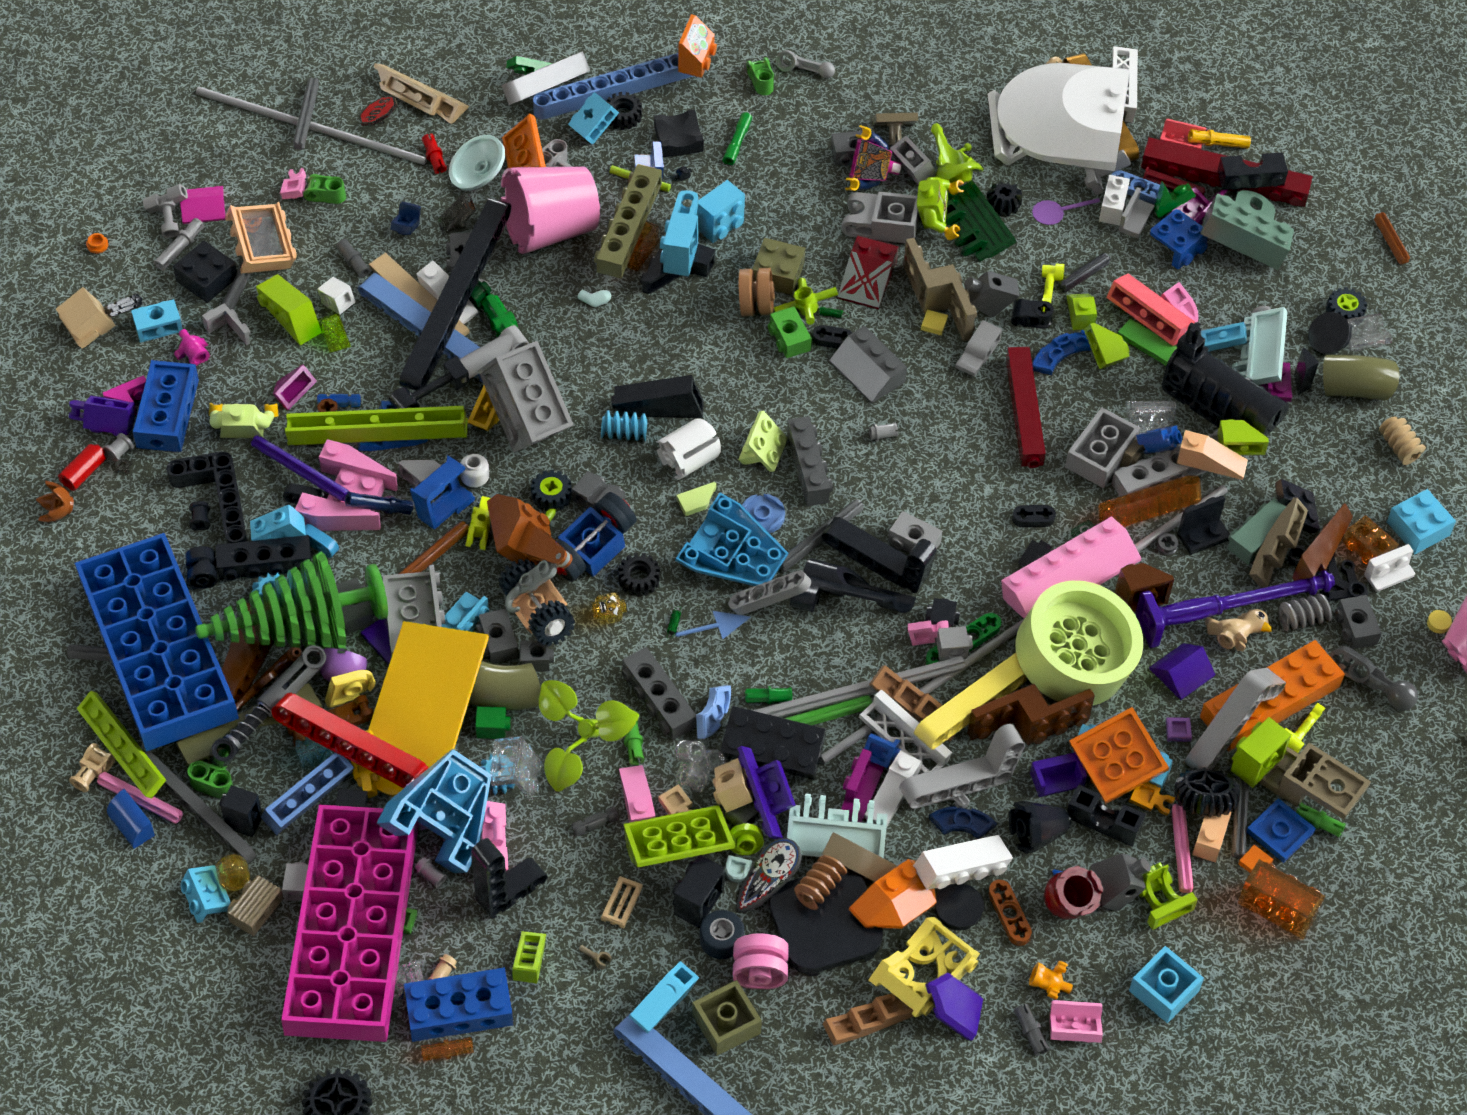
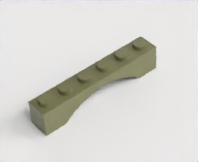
(199, 745)

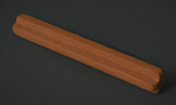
(437, 549)

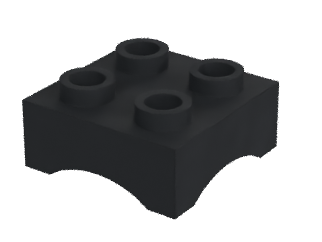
(679, 133)

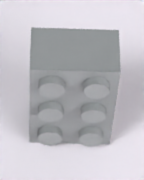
(1101, 447)

